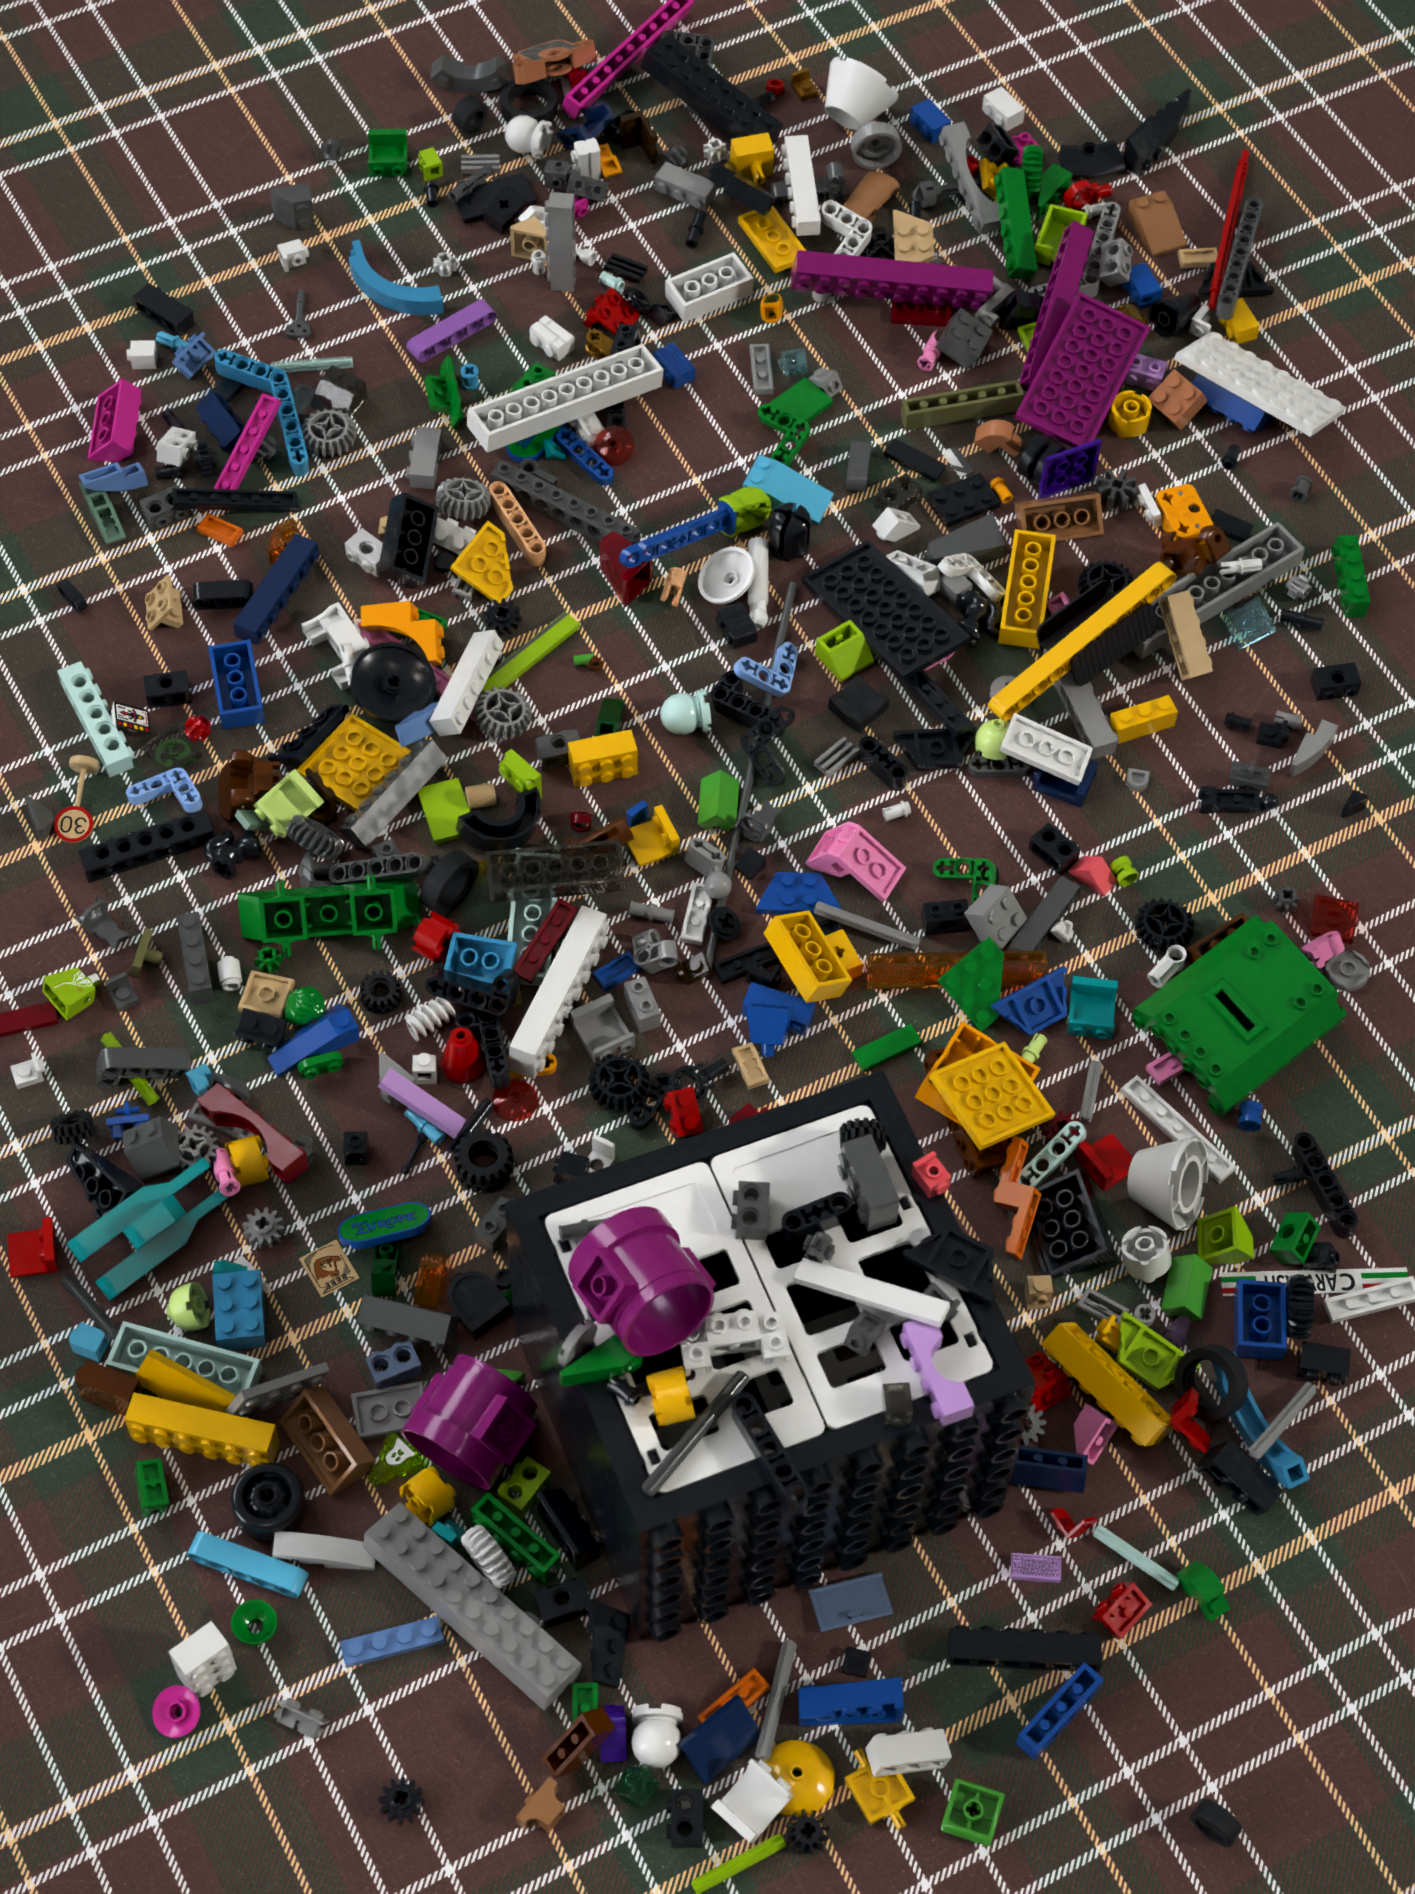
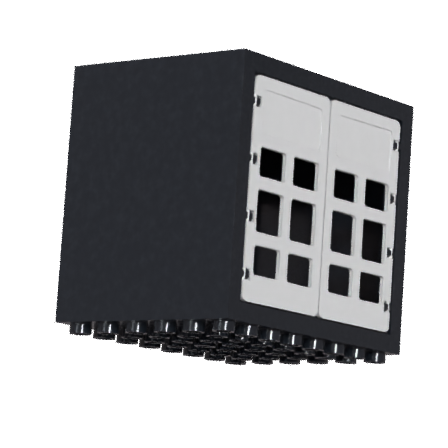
(717, 1521)

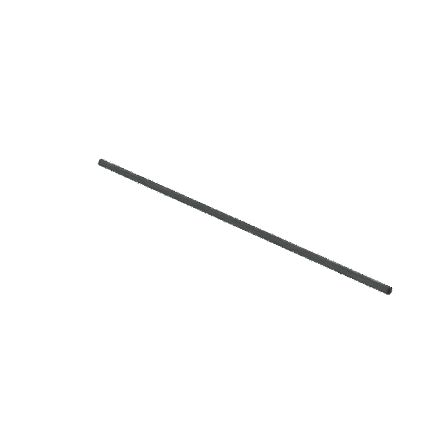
(735, 840)

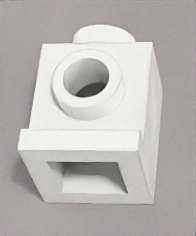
(292, 254)
(425, 1064)

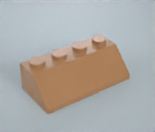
(1063, 516)
(326, 1440)

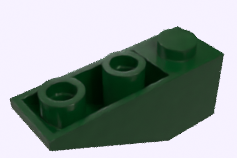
(609, 716)
(385, 1269)

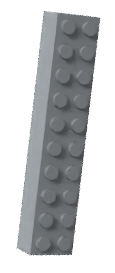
(1217, 592)
(472, 1606)

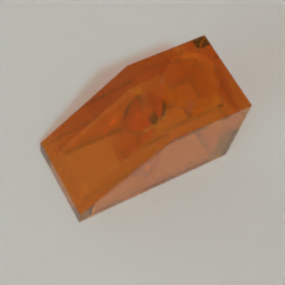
(431, 1279)

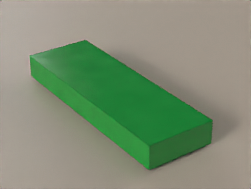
(886, 1048)

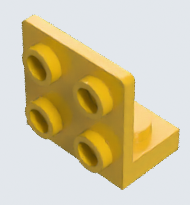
(654, 839)

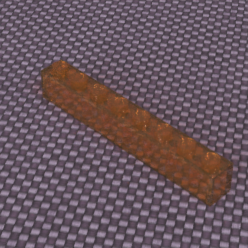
(924, 968)

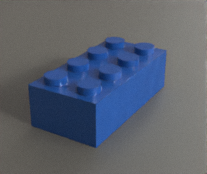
(236, 684)

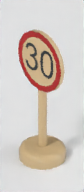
(75, 822)

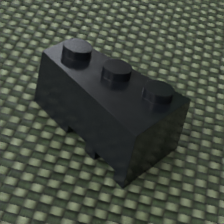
(1241, 1476)

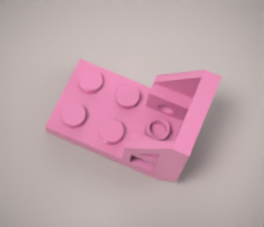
(855, 852)

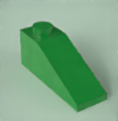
(601, 1364)

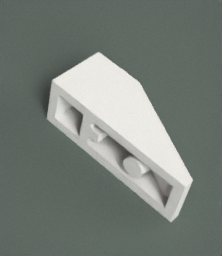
(920, 572)

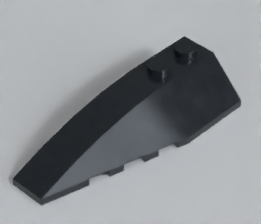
(1155, 135)

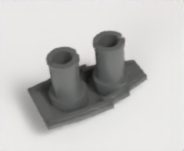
(309, 868)

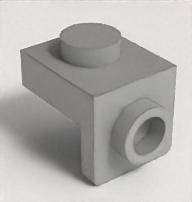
(828, 380)

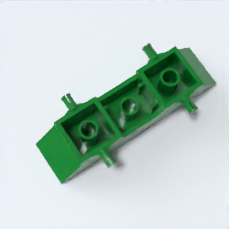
(328, 911)

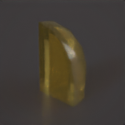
(1132, 311)

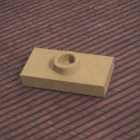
(1197, 257)
(750, 1065)

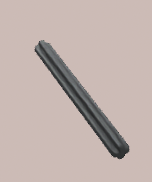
(695, 1433)

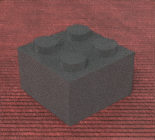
(964, 338)

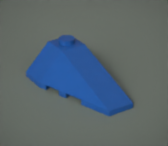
(322, 1035)

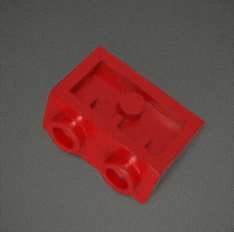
(683, 1112)
(1122, 1608)

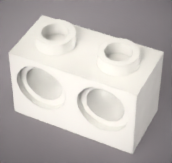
(176, 446)

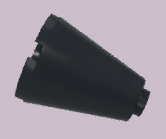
(1173, 313)

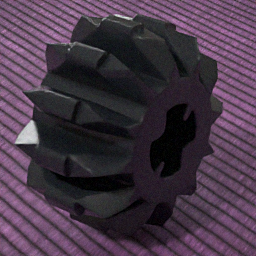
(798, 1827)

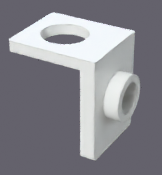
(602, 1150)

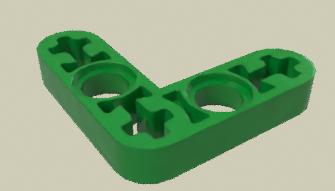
(790, 431)
(974, 872)

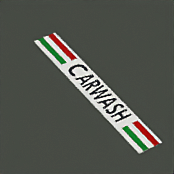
(1324, 1282)

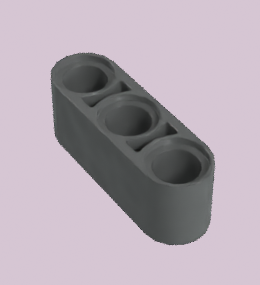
(858, 465)

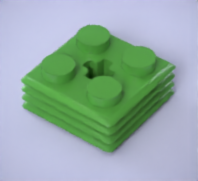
(987, 1806)

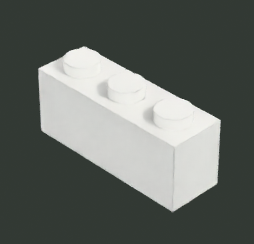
(908, 1752)

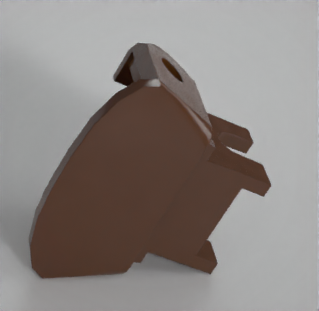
(1190, 557)
(240, 786)

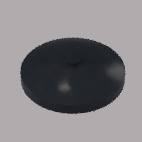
(392, 682)

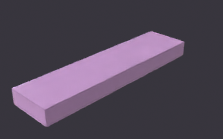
(422, 1103)

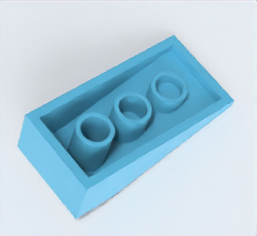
(787, 485)

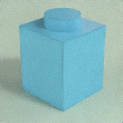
(88, 1341)

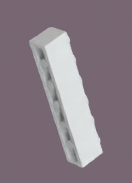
(801, 185)
(466, 683)

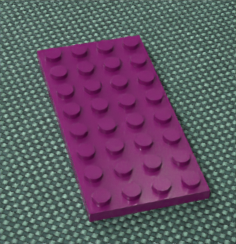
(1082, 372)

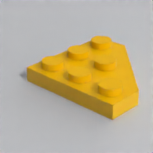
(486, 564)

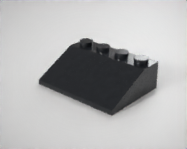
(1070, 1227)

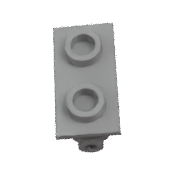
(292, 1712)

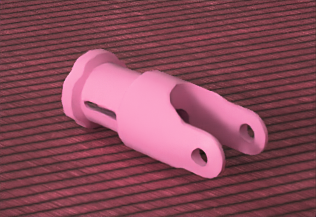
(930, 354)
(225, 1173)

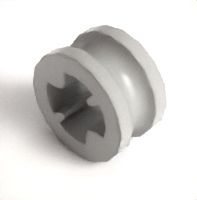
(1148, 1309)

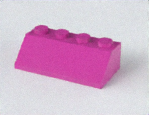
(115, 422)

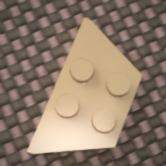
(912, 238)

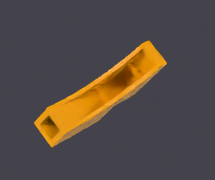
(402, 618)

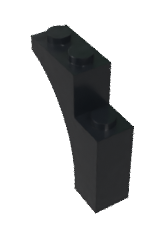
(740, 187)

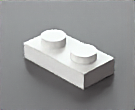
(1151, 510)

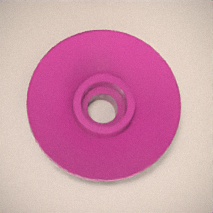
(166, 1711)

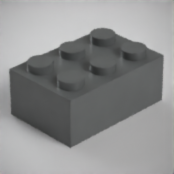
(868, 1183)

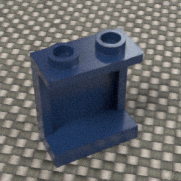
(597, 119)
(1062, 789)

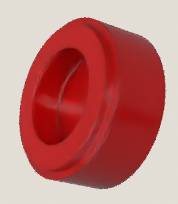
(776, 86)

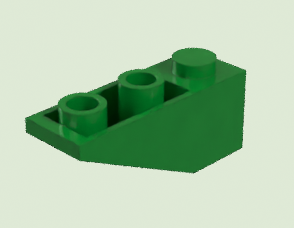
(1053, 185)

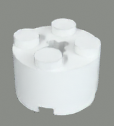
(1146, 1253)

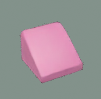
(1057, 603)

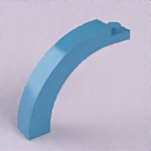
(392, 295)
(1278, 1460)

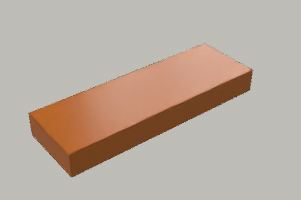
(749, 1688)

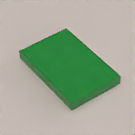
(803, 401)

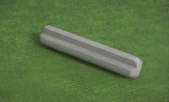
(1090, 1091)

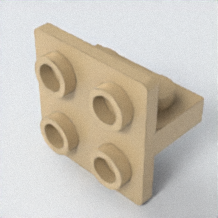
(164, 605)

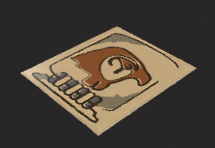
(329, 1268)

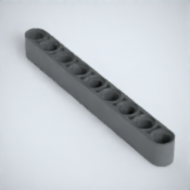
(1239, 258)

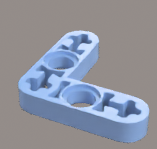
(779, 681)
(144, 791)

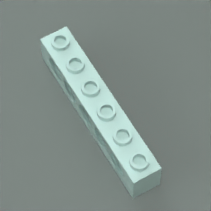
(96, 719)

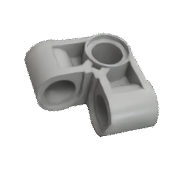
(652, 953)

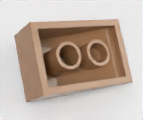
(1156, 223)

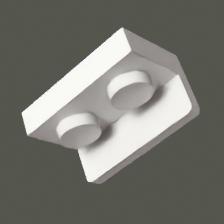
(587, 428)

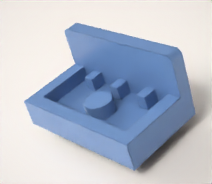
(194, 356)

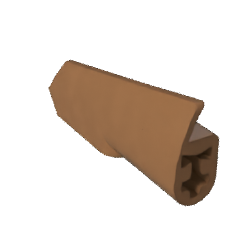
(871, 194)

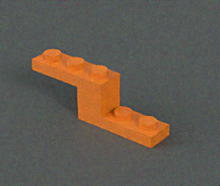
(1016, 1197)

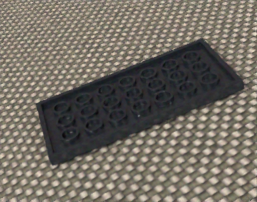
(888, 608)

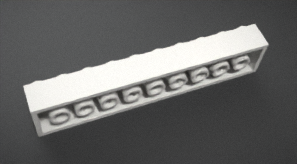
(564, 397)

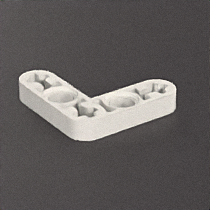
(966, 564)

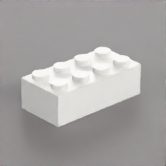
(709, 287)

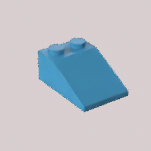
(479, 956)

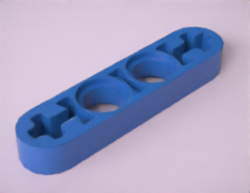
(587, 455)

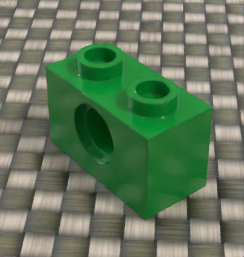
(1295, 1238)

